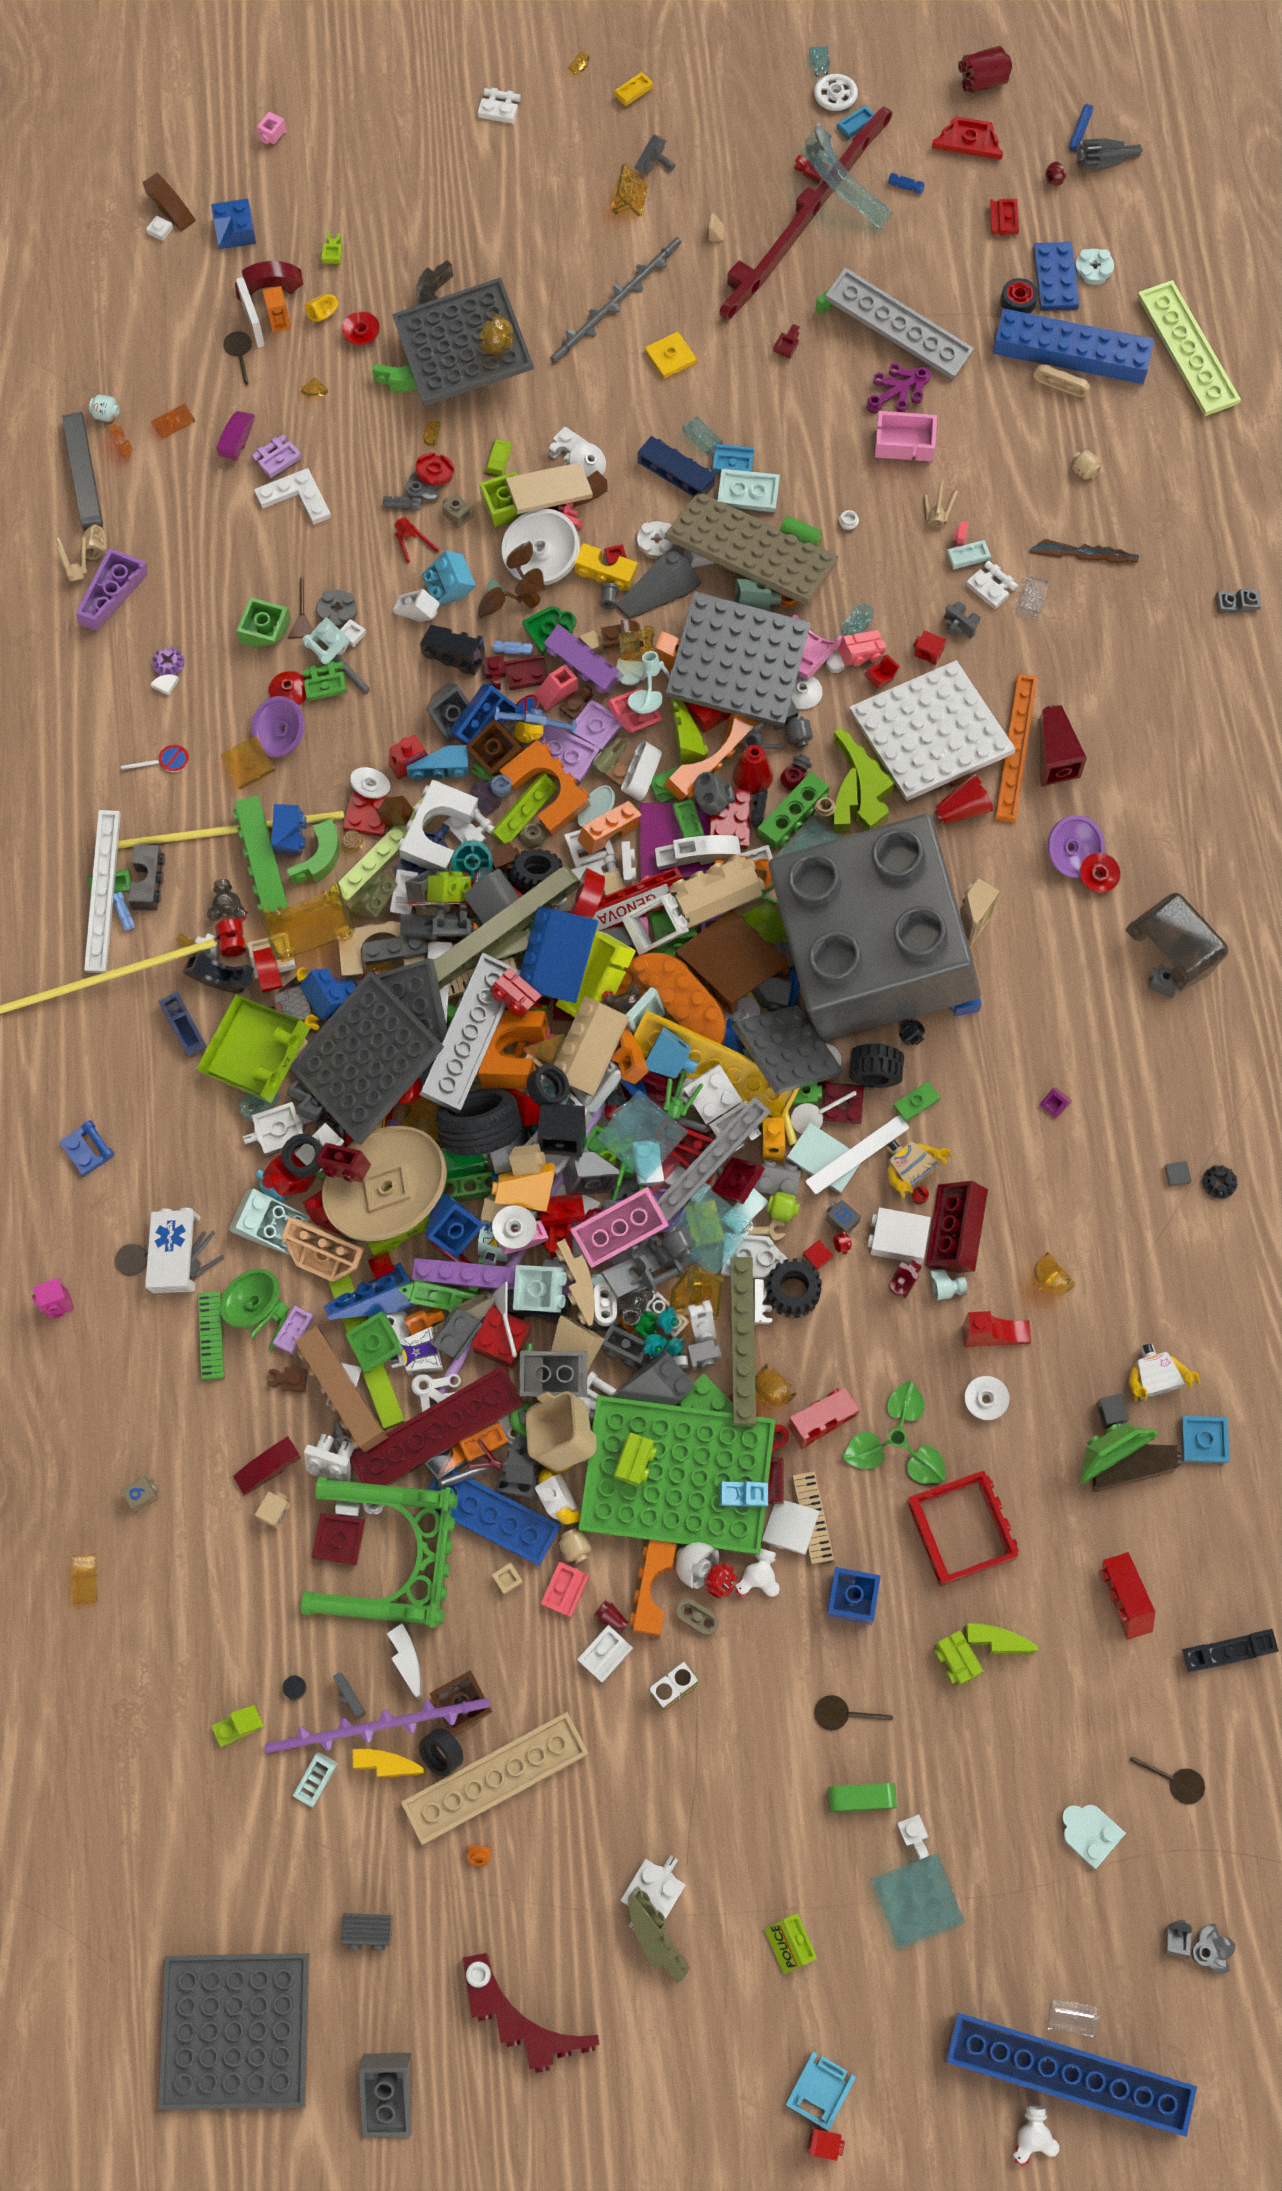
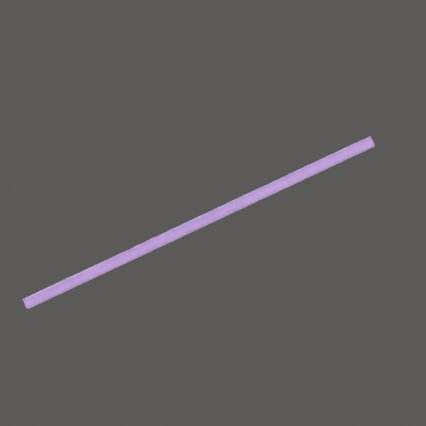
(515, 1259)

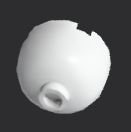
(695, 1562)

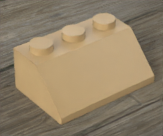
(978, 908)

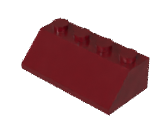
(956, 1227)

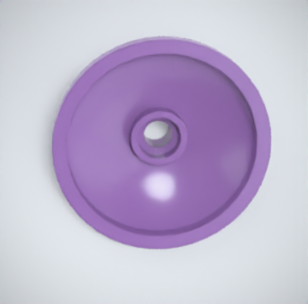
(270, 724)
(1083, 838)

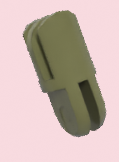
(607, 758)

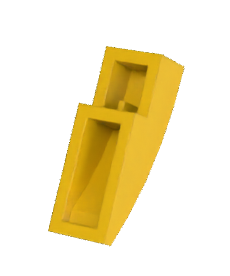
(386, 1763)

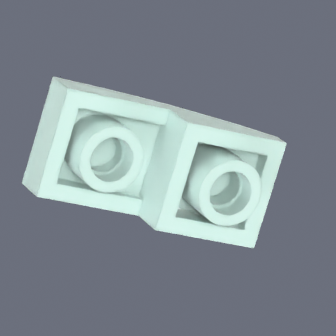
(752, 1205)

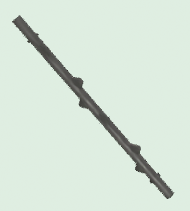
(612, 306)

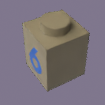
(140, 1493)

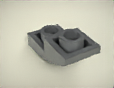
(1242, 601)

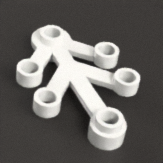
(430, 1390)

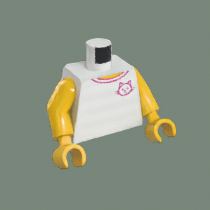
(1158, 1374)
(557, 1497)

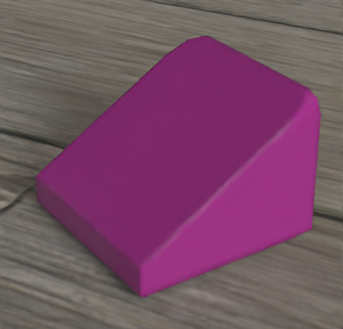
(1055, 1102)

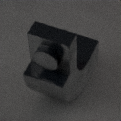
(218, 975)

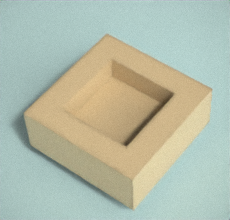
(507, 1578)

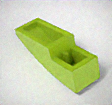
(846, 803)
(998, 1639)

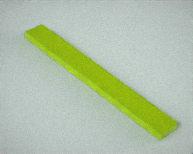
(377, 1379)

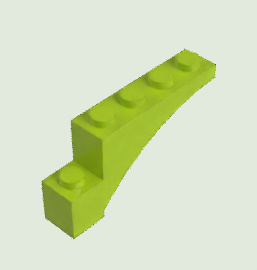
(871, 782)

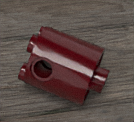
(985, 69)

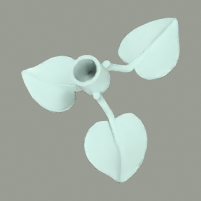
(634, 671)

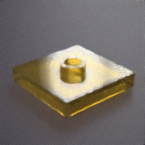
(248, 762)

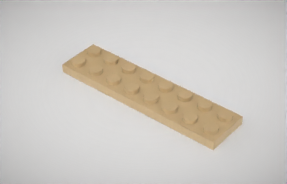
(494, 1778)

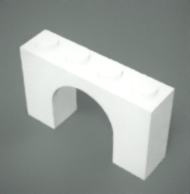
(437, 800)

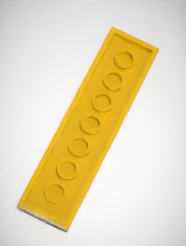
(739, 1069)

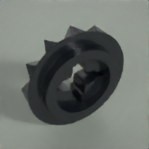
(1221, 1191)

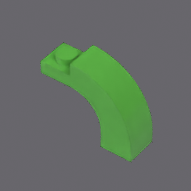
(399, 378)
(324, 859)

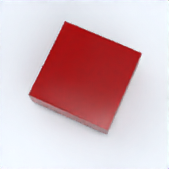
(613, 553)
(817, 1255)

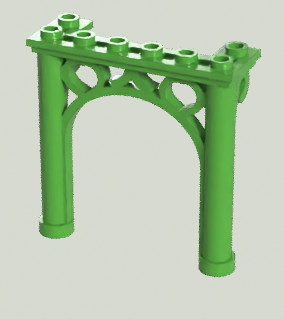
(385, 1607)

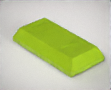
(498, 457)

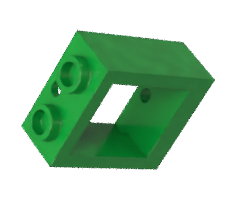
(465, 1165)

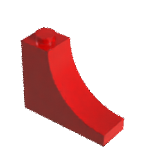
(987, 1330)

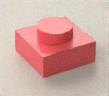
(960, 534)

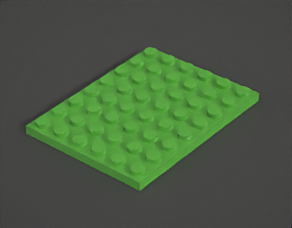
(683, 1481)

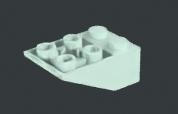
(263, 1220)

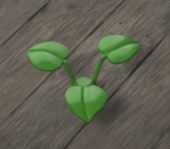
(866, 1453)

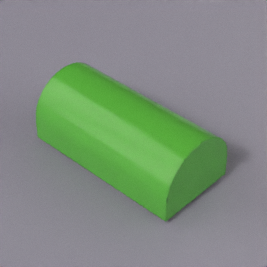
(801, 530)

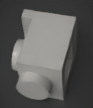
(703, 1354)

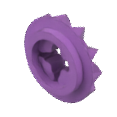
(168, 669)

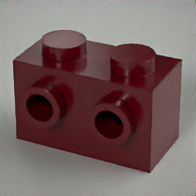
(343, 1162)

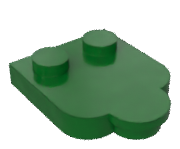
(544, 622)

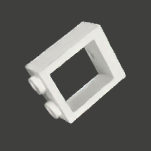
(637, 932)

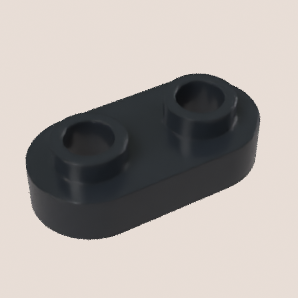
(760, 800)

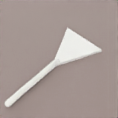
(500, 1298)

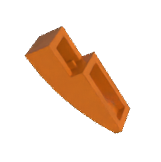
(630, 1058)

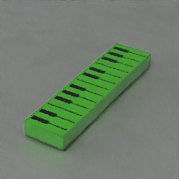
(211, 1336)

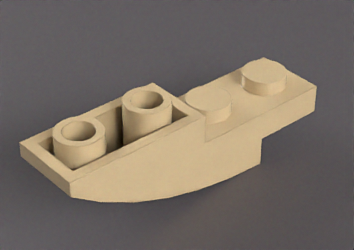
(582, 1290)

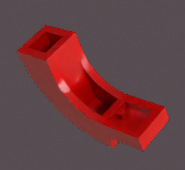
(588, 894)

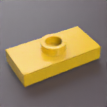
(633, 89)

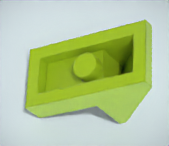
(237, 1725)

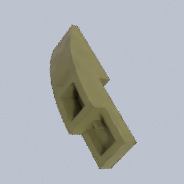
(649, 1929)

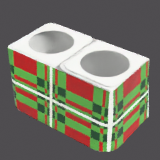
(676, 1696)

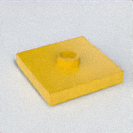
(670, 355)

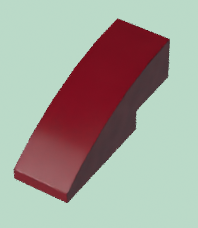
(267, 1465)

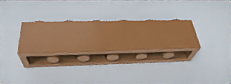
(340, 1389)

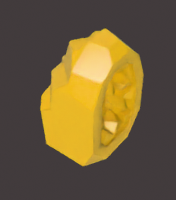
(321, 307)
(528, 732)

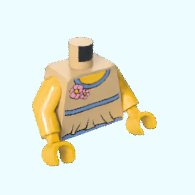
(913, 1164)

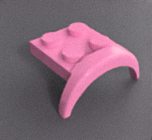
(815, 653)

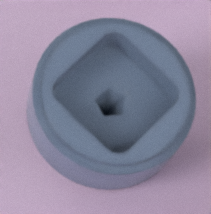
(501, 785)

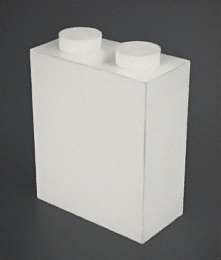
(899, 1235)

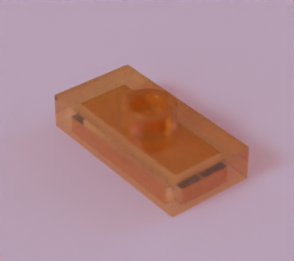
(173, 421)

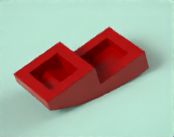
(267, 970)

